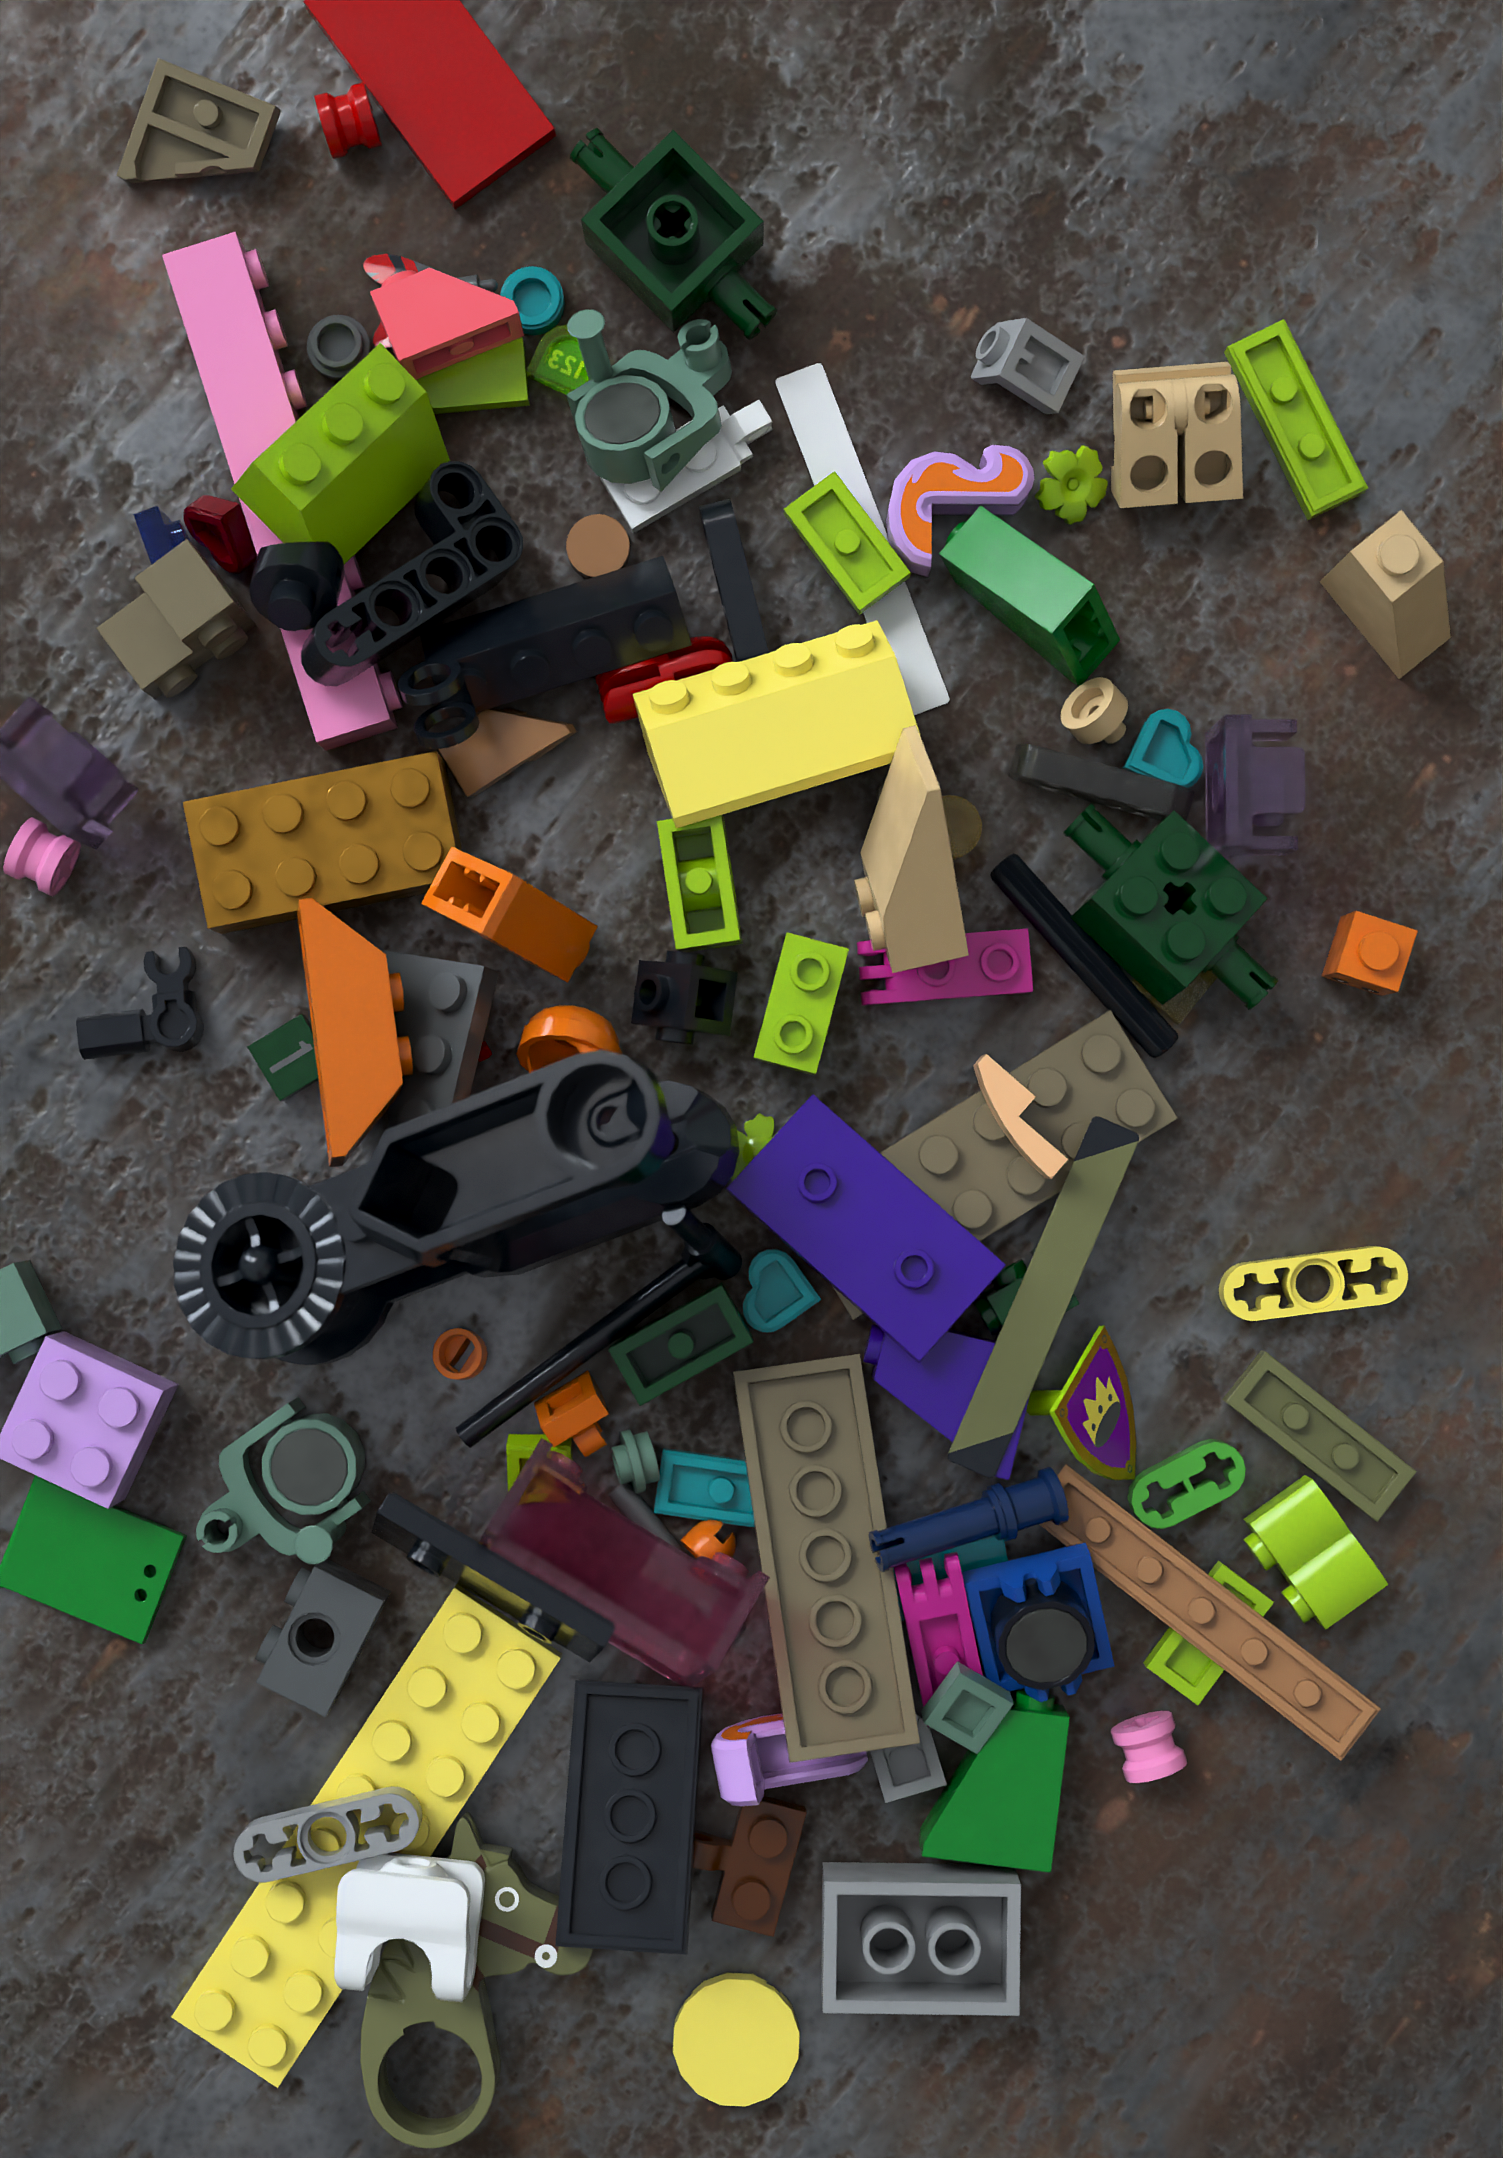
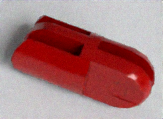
(619, 685)

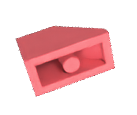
(442, 319)

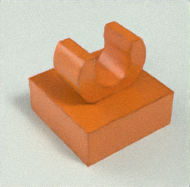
(574, 1413)

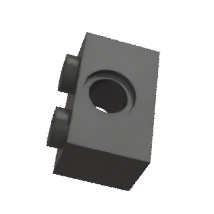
(314, 1674)

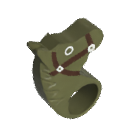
(514, 1930)

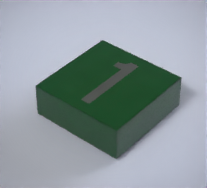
(287, 1057)

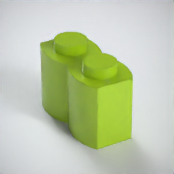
(1313, 1552)

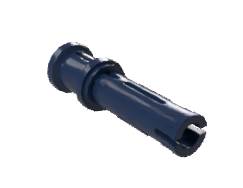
(997, 1513)

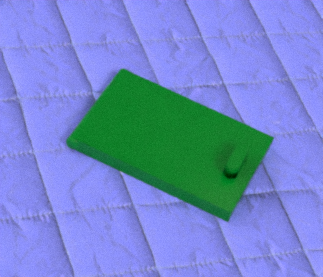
(90, 1560)

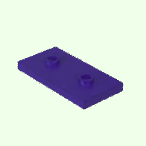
(866, 1228)

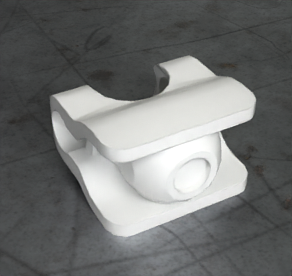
(416, 1900)

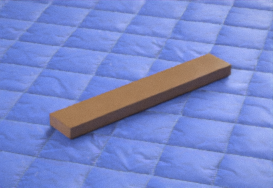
(1213, 1618)

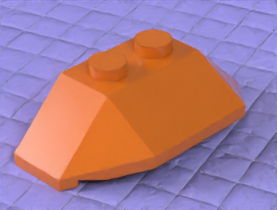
(352, 1027)

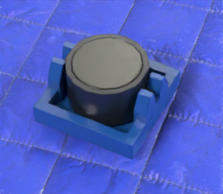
(1039, 1621)

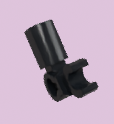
(172, 1022)

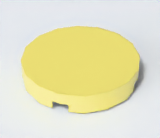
(736, 2039)

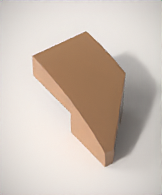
(501, 746)

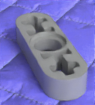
(278, 1829)

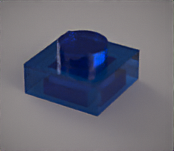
(159, 532)

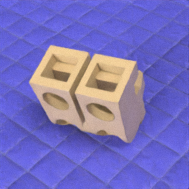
(1171, 401)

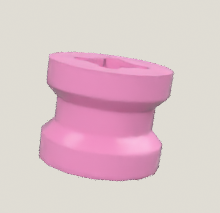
(41, 856)
(1149, 1747)

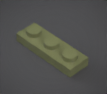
(1319, 1435)

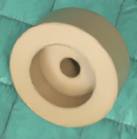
(1095, 712)

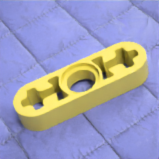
(1361, 1293)

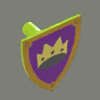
(1094, 1411)

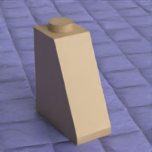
(1394, 593)

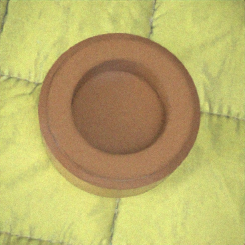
(597, 546)

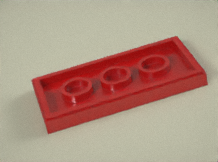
(438, 87)

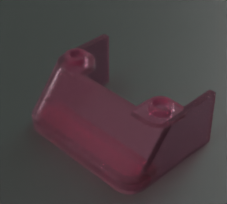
(664, 1604)

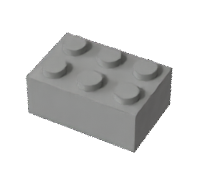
(920, 1939)

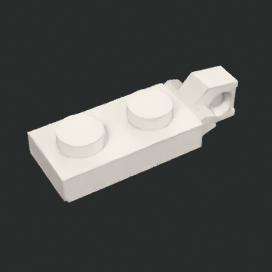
(715, 462)

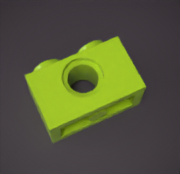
(700, 884)
(801, 1004)

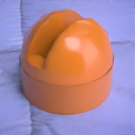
(451, 1347)
(702, 1542)

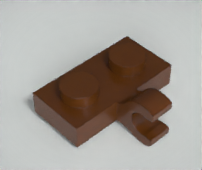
(753, 1864)

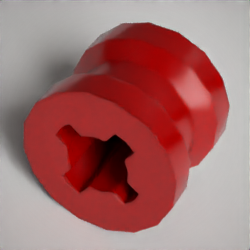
(348, 120)

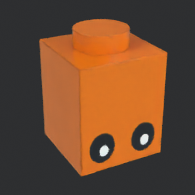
(1369, 953)

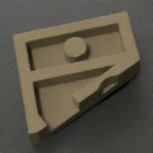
(195, 129)

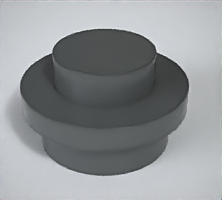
(337, 345)

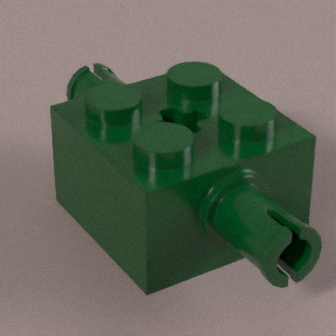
(673, 191)
(1199, 885)

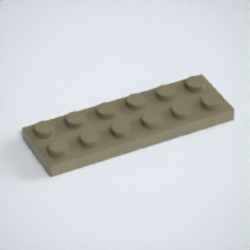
(976, 1170)
(826, 1599)

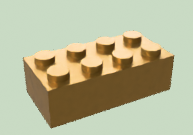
(322, 837)

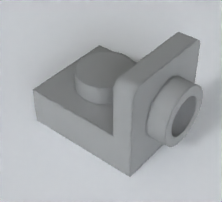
(1027, 363)

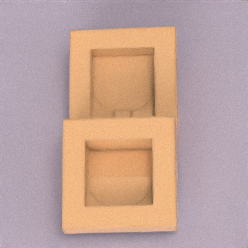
(1007, 1101)

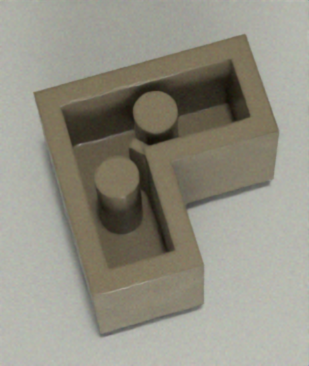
(176, 622)

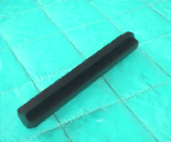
(1084, 956)

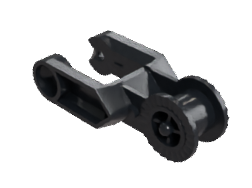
(447, 1195)

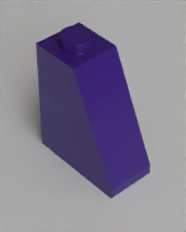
(940, 1384)

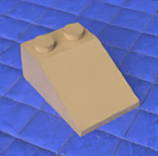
(909, 867)

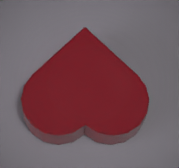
(223, 530)

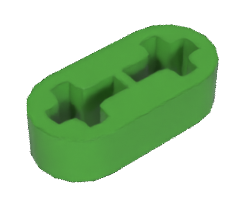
(1194, 1496)

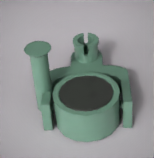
(626, 408)
(306, 1469)

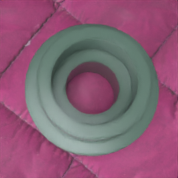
(635, 1460)

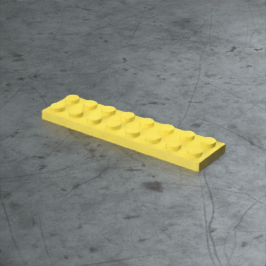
(427, 1735)

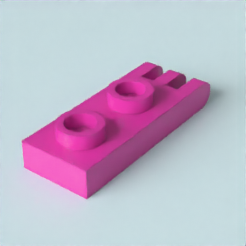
(995, 966)
(937, 1622)

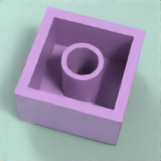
(85, 1419)

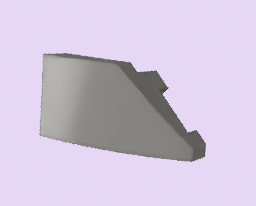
(909, 1768)

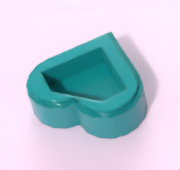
(1165, 751)
(777, 1291)

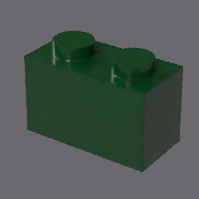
(681, 1343)

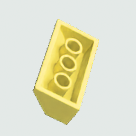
(775, 723)

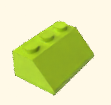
(348, 459)

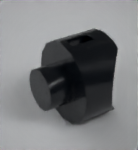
(297, 583)

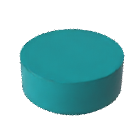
(537, 298)

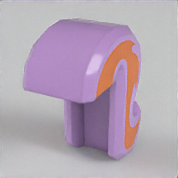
(951, 486)
(756, 1758)

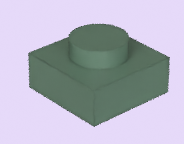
(967, 1707)

